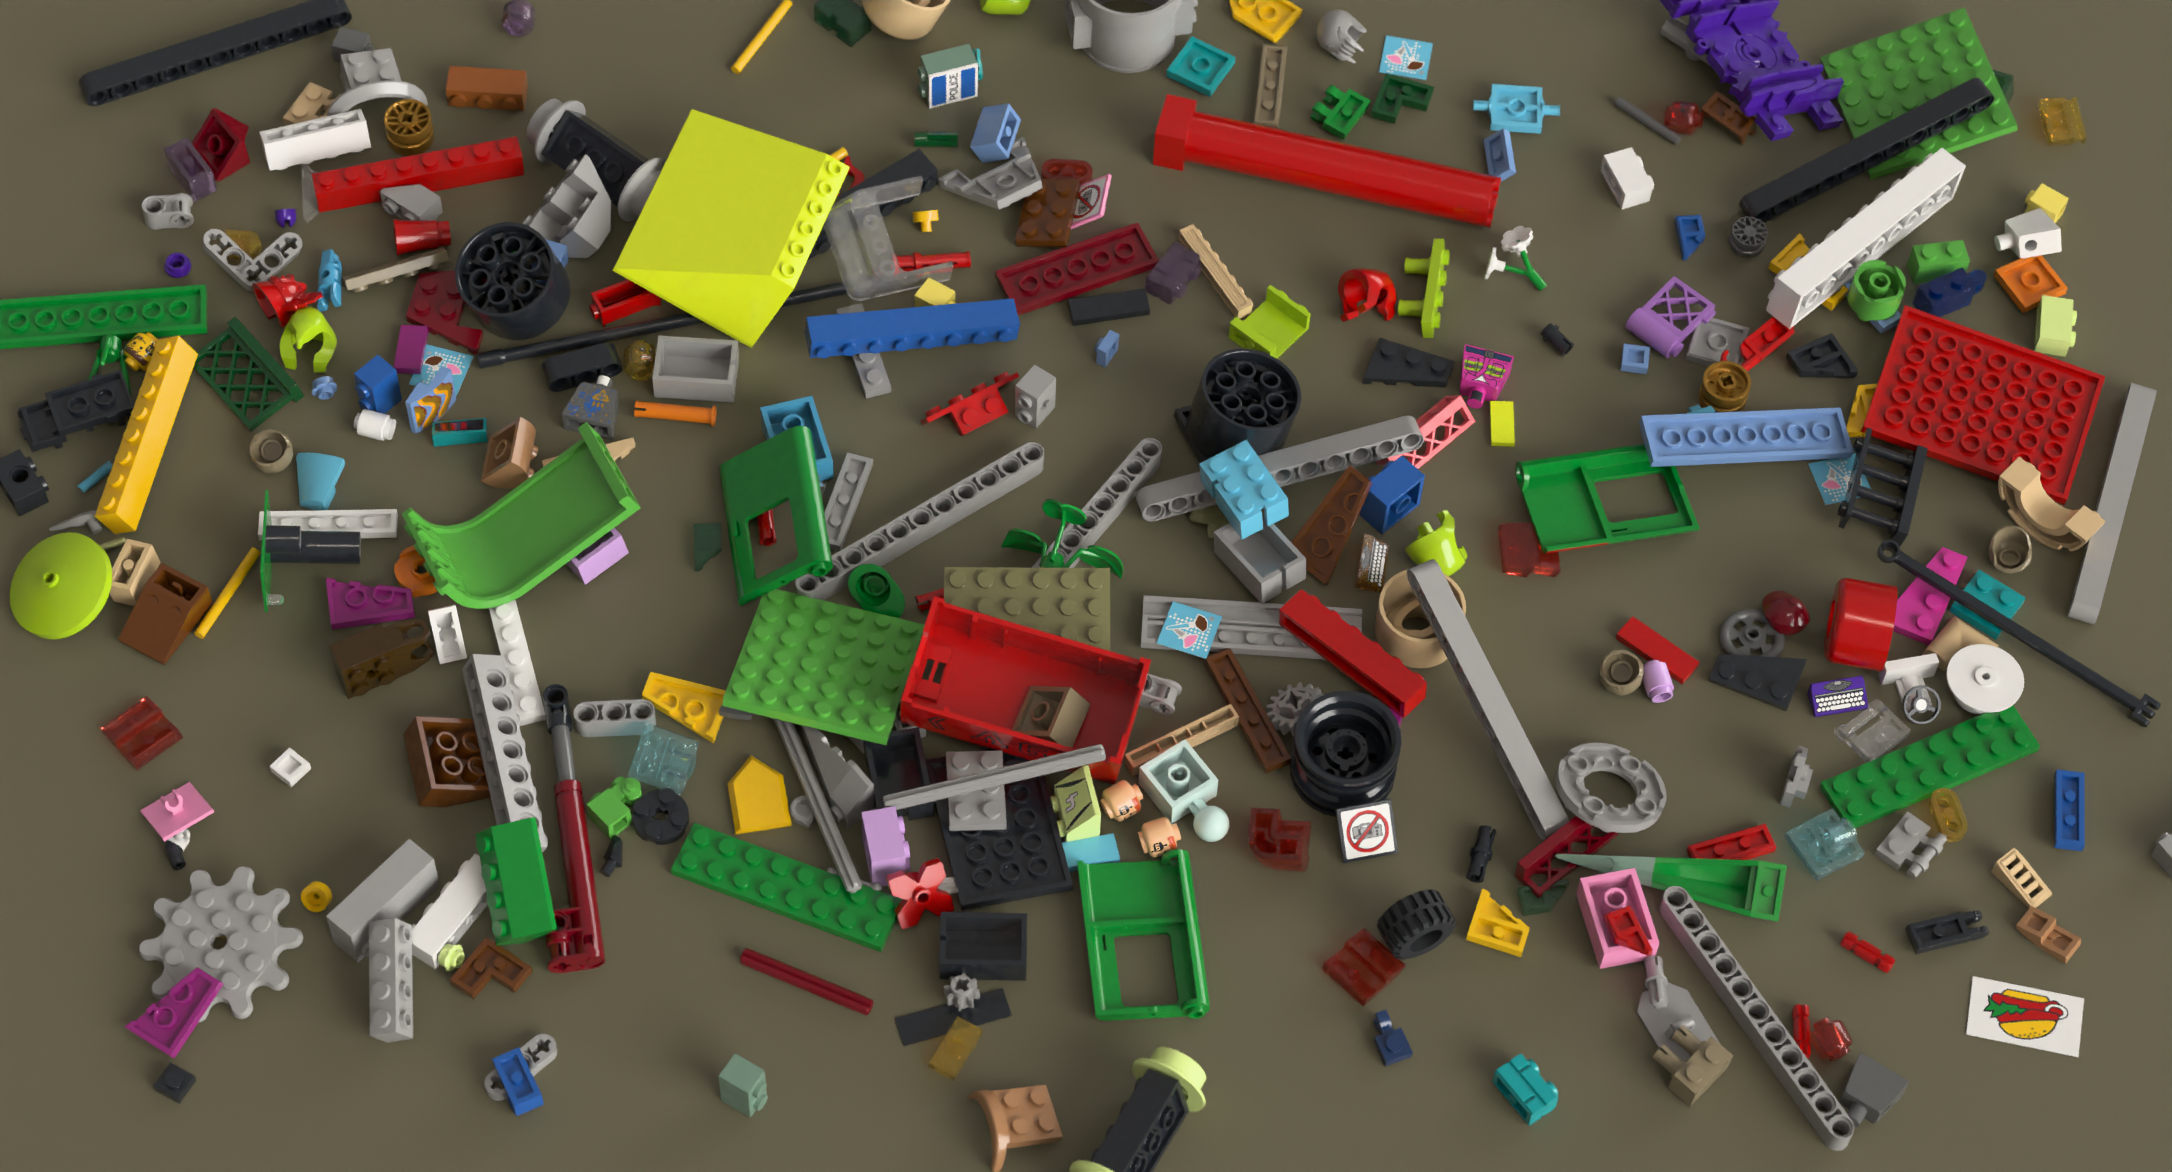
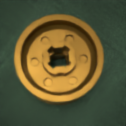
(409, 127)
(1725, 387)

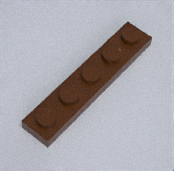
(1252, 716)

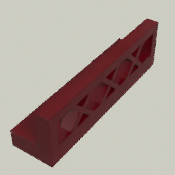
(1562, 839)

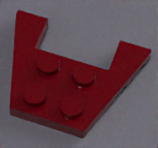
(440, 308)

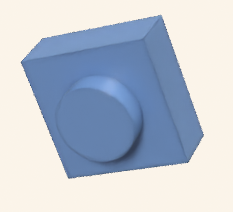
(1106, 348)
(1635, 358)

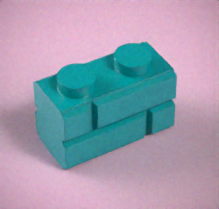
(1525, 1088)

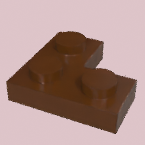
(490, 963)

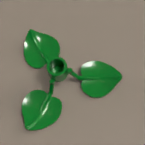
(1093, 555)

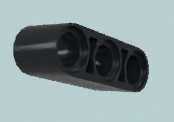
(581, 366)

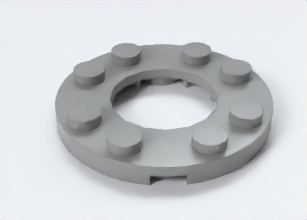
(1594, 757)

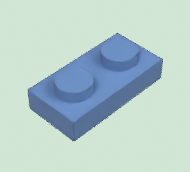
(1500, 154)

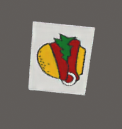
(2025, 1016)

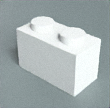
(1627, 178)

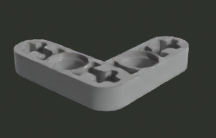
(248, 265)

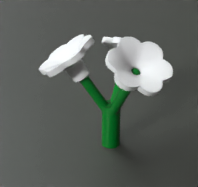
(1516, 241)

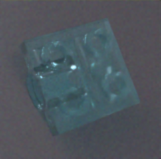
(664, 758)
(1825, 844)

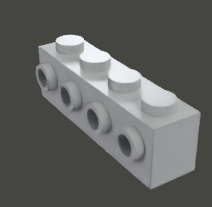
(390, 980)

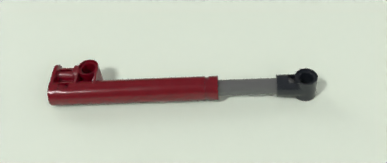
(581, 932)

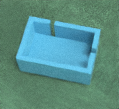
(1244, 488)

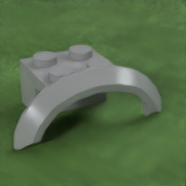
(369, 77)

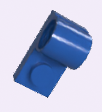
(518, 1082)

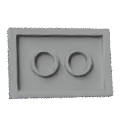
(981, 808)

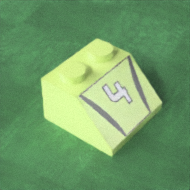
(1077, 806)

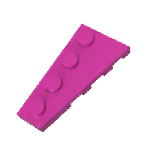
(1923, 606)

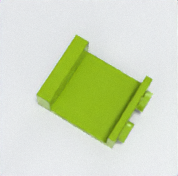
(1272, 325)

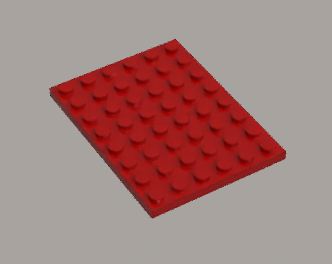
(1982, 401)

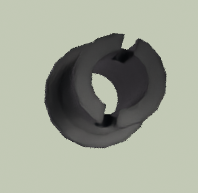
(1557, 339)

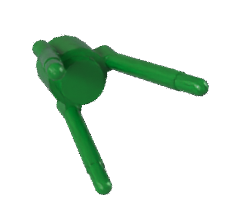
(109, 352)

